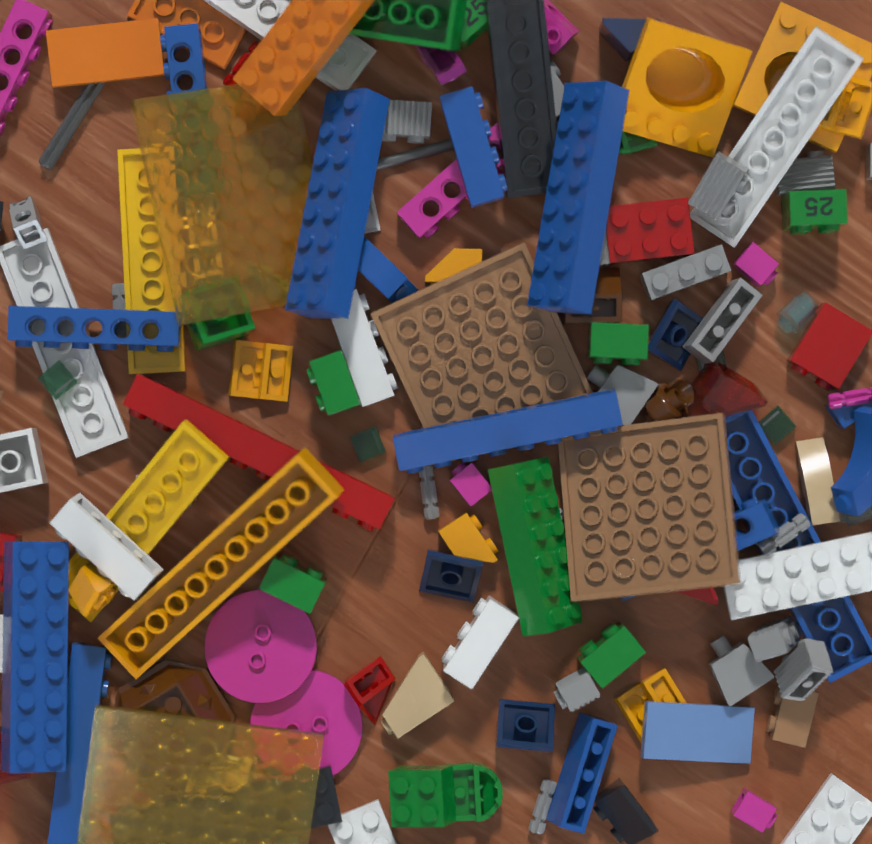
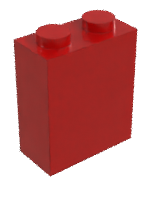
(829, 347)

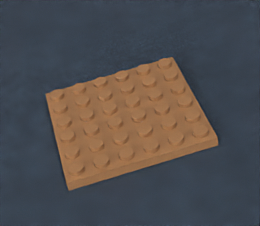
(477, 346)
(649, 509)

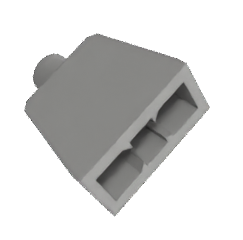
(630, 387)
(736, 670)

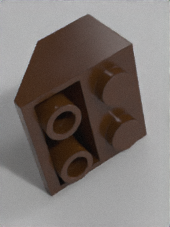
(606, 302)

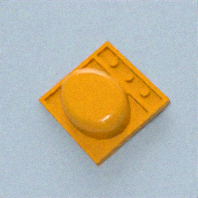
(778, 49)
(682, 86)

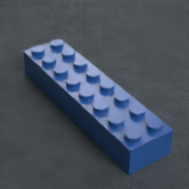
(578, 197)
(337, 204)
(35, 657)

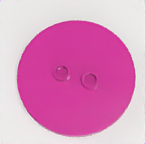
(260, 647)
(318, 707)

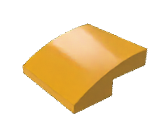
(851, 109)
(260, 370)
(657, 688)

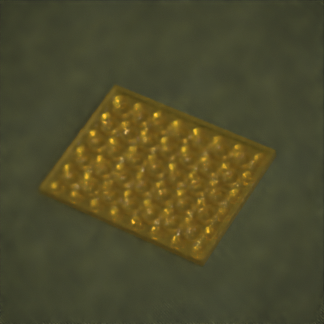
(224, 197)
(196, 781)

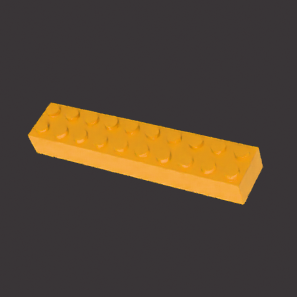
(221, 563)

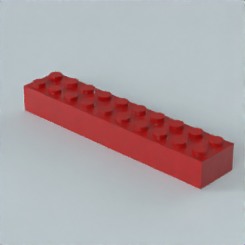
(249, 446)

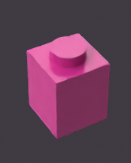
(756, 265)
(469, 483)
(754, 810)

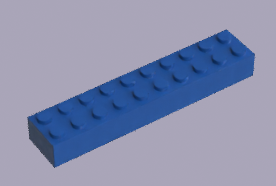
(760, 475)

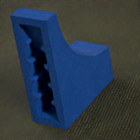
(854, 488)

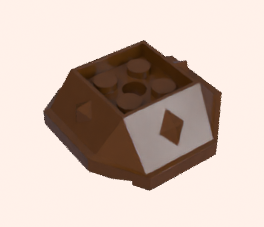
(176, 690)

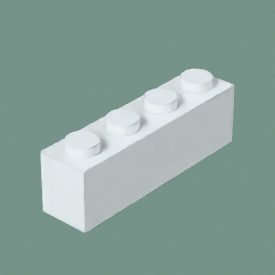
(363, 355)
(106, 546)

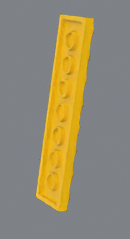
(144, 265)
(161, 493)

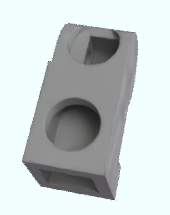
(27, 223)

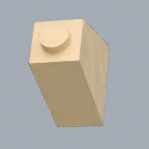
(416, 698)

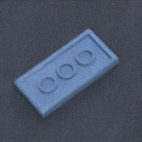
(697, 732)

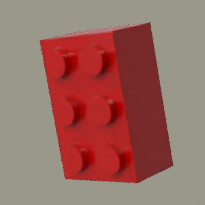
(649, 231)

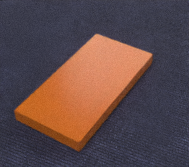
(218, 32)
(105, 53)

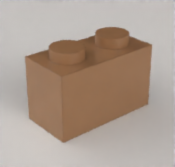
(791, 719)

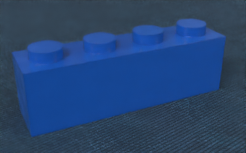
(472, 147)
(581, 772)

